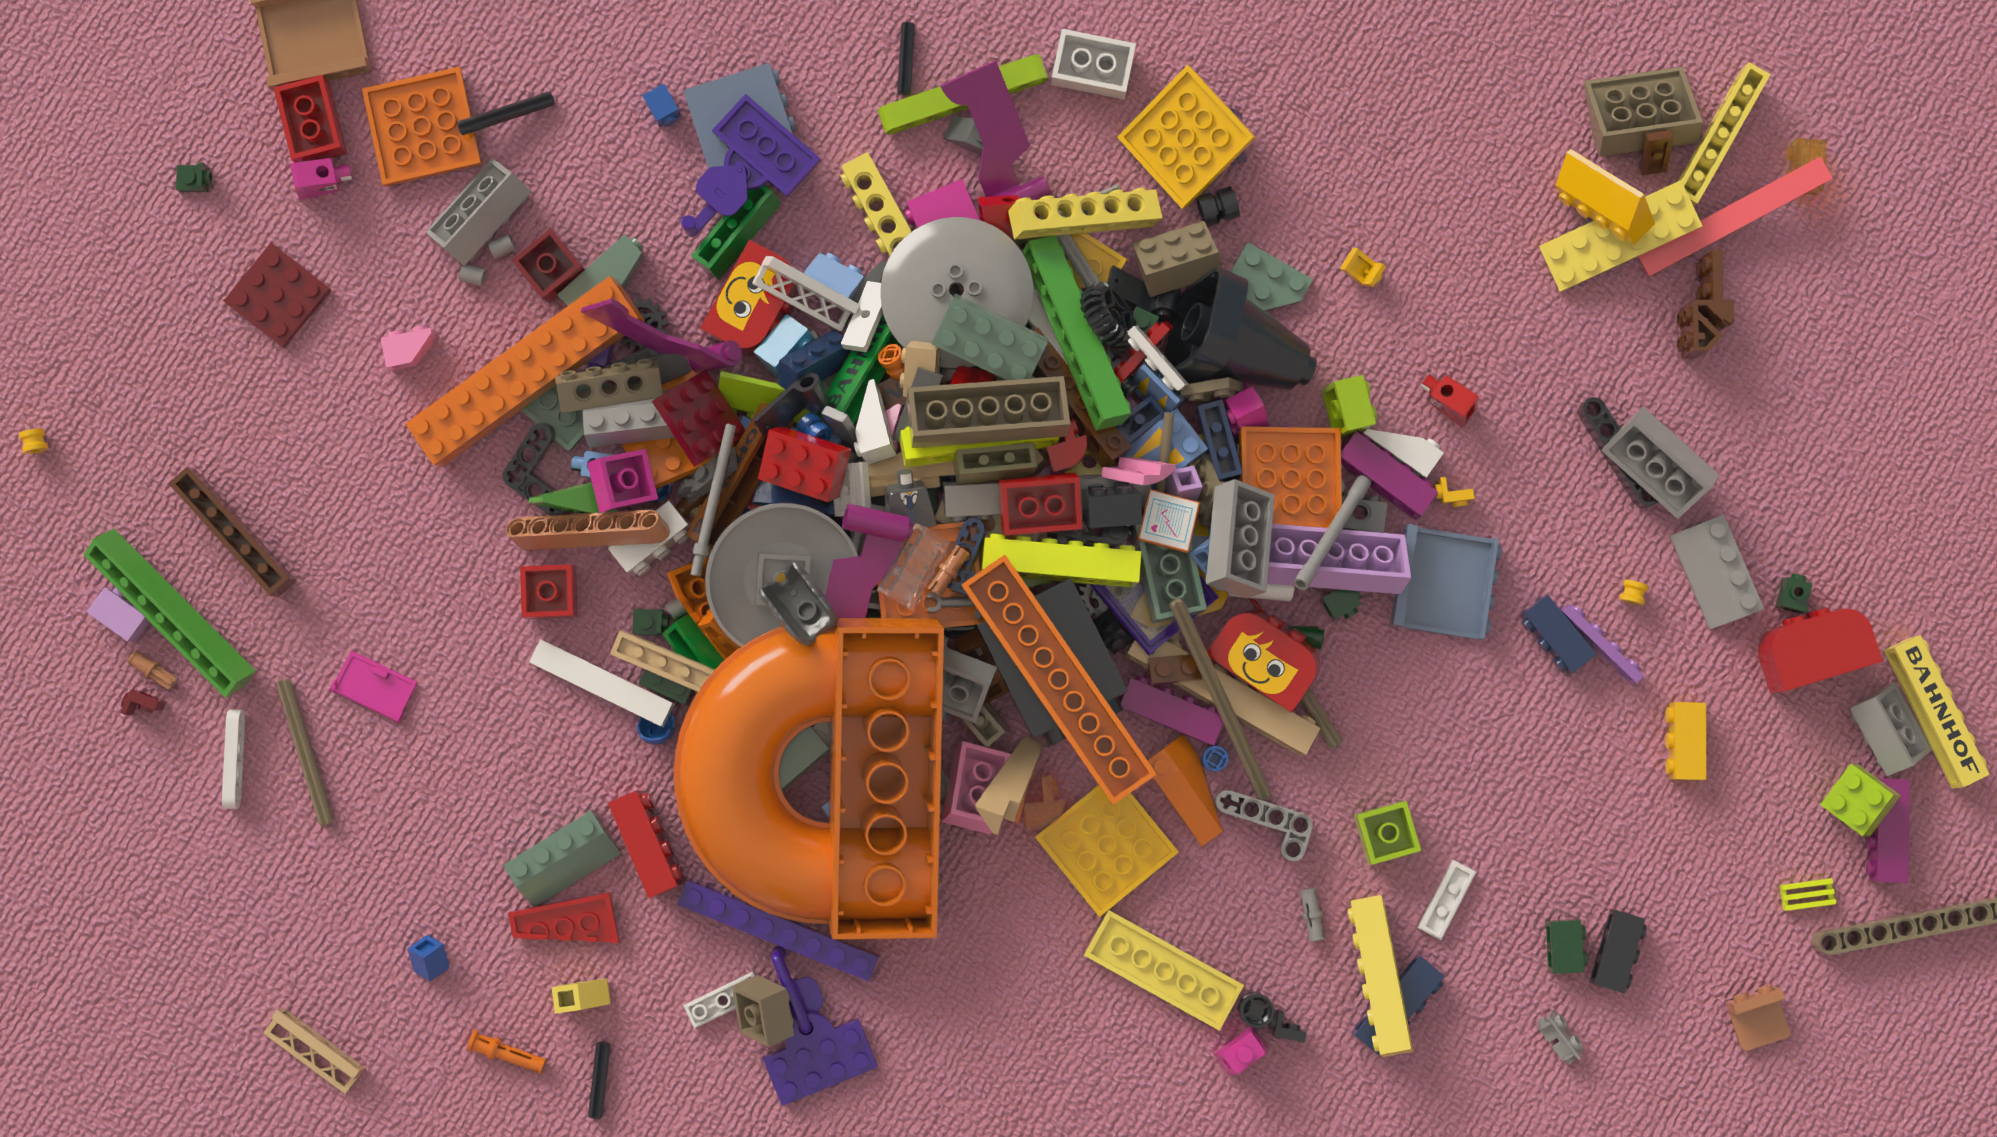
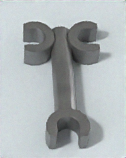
(945, 602)

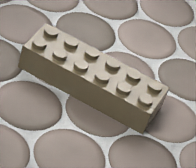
(987, 412)

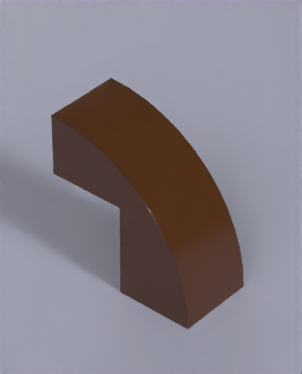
(974, 646)

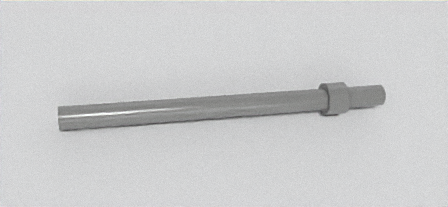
(702, 549)

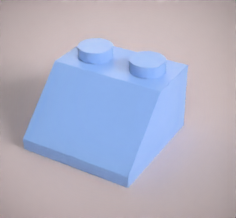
(835, 275)

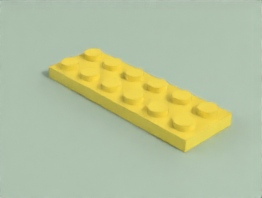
(1593, 250)
(1163, 970)

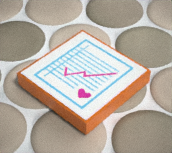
(1168, 521)

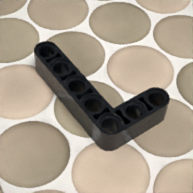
(1593, 426)

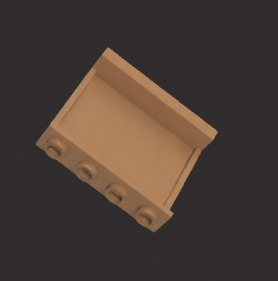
(311, 39)

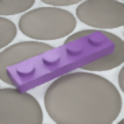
(1608, 650)

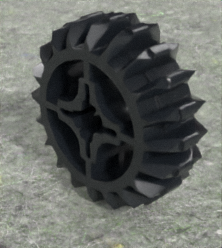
(1107, 314)

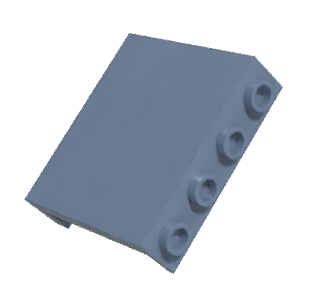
(714, 99)
(1447, 583)

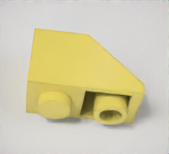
(581, 995)

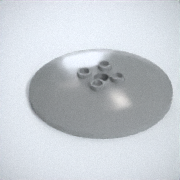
(946, 254)
(757, 551)

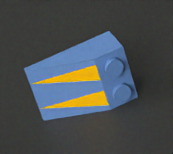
(1152, 384)
(1185, 444)

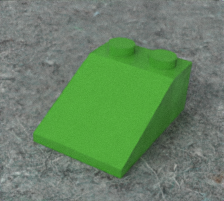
(575, 499)

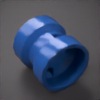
(812, 425)
(1212, 761)

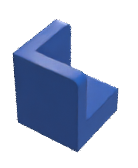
(428, 958)

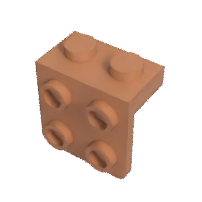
(1758, 1017)

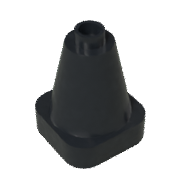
(1229, 336)

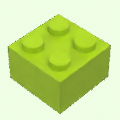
(1349, 405)
(1860, 800)
(1387, 832)

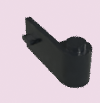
(1136, 294)
(803, 394)
(1108, 535)

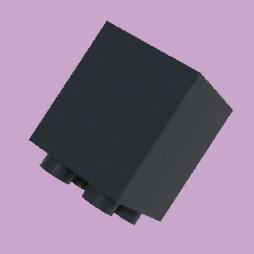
(1077, 629)

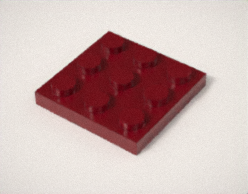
(277, 295)
(698, 416)

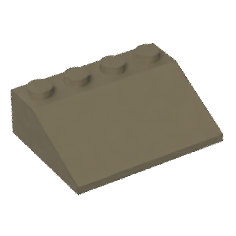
(1639, 104)

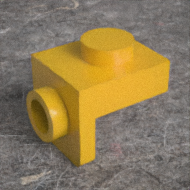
(1362, 268)
(1456, 498)

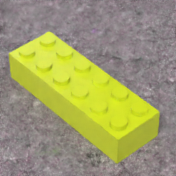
(1061, 562)

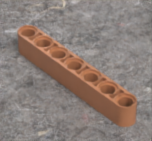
(588, 530)

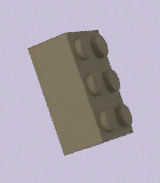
(1176, 258)

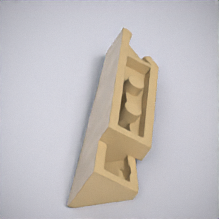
(885, 473)
(1010, 785)

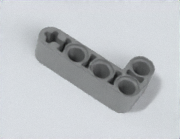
(1262, 818)

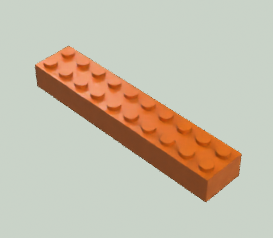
(517, 376)
(1058, 679)

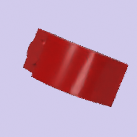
(1069, 453)

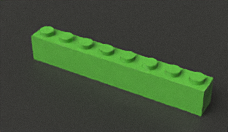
(1080, 347)
(169, 613)

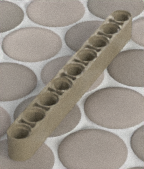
(1913, 923)

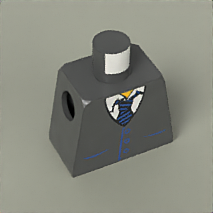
(909, 499)

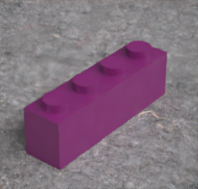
(1387, 476)
(1172, 712)
(1890, 840)

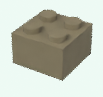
(763, 1010)

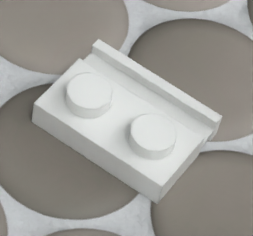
(854, 489)

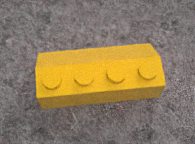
(1603, 198)

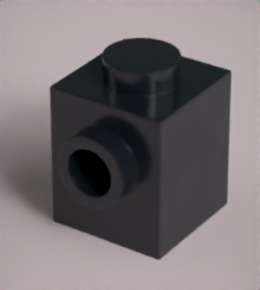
(1112, 631)

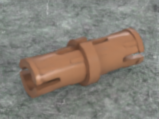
(948, 570)

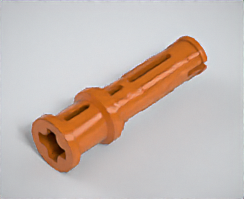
(495, 1049)

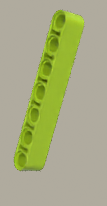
(935, 104)

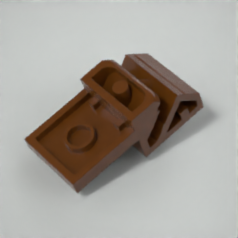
(1709, 314)

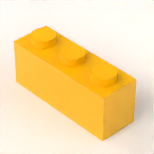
(1686, 741)

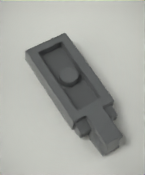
(702, 479)

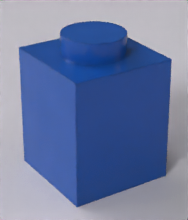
(662, 106)

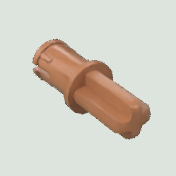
(152, 670)

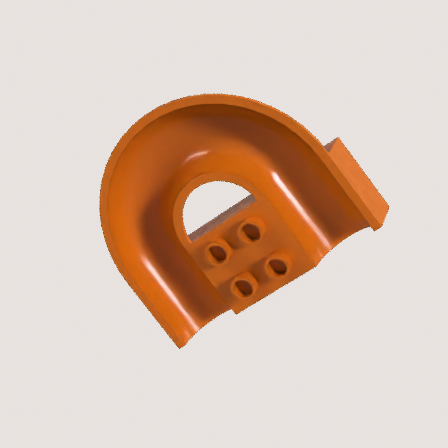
(879, 853)

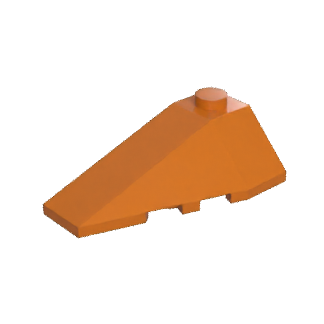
(692, 595)
(1186, 788)

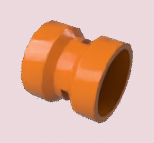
(891, 360)

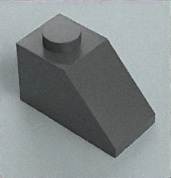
(964, 134)

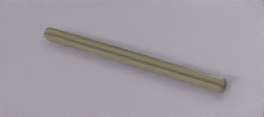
(1220, 698)

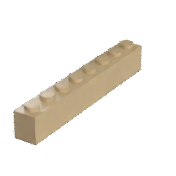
(1250, 707)

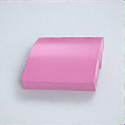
(1138, 471)

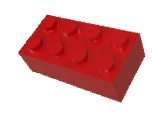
(646, 843)

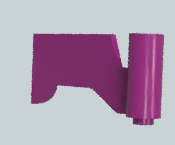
(999, 131)
(700, 358)
(855, 577)

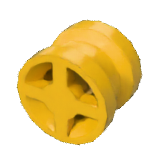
(33, 441)
(1634, 592)

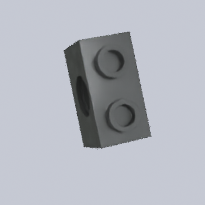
(1374, 515)

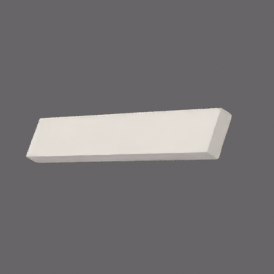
(602, 683)

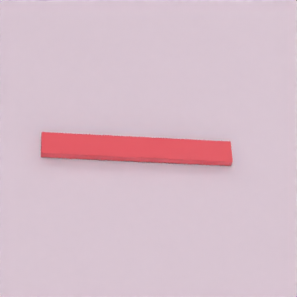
(1738, 215)

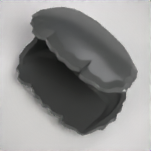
(799, 605)

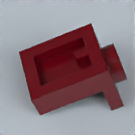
(146, 702)

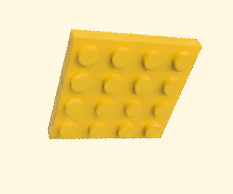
(1186, 137)
(1106, 847)

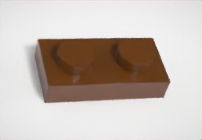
(1656, 152)
(1173, 669)

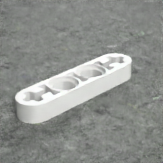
(233, 759)

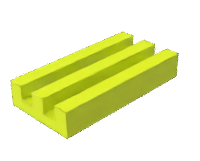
(1829, 891)

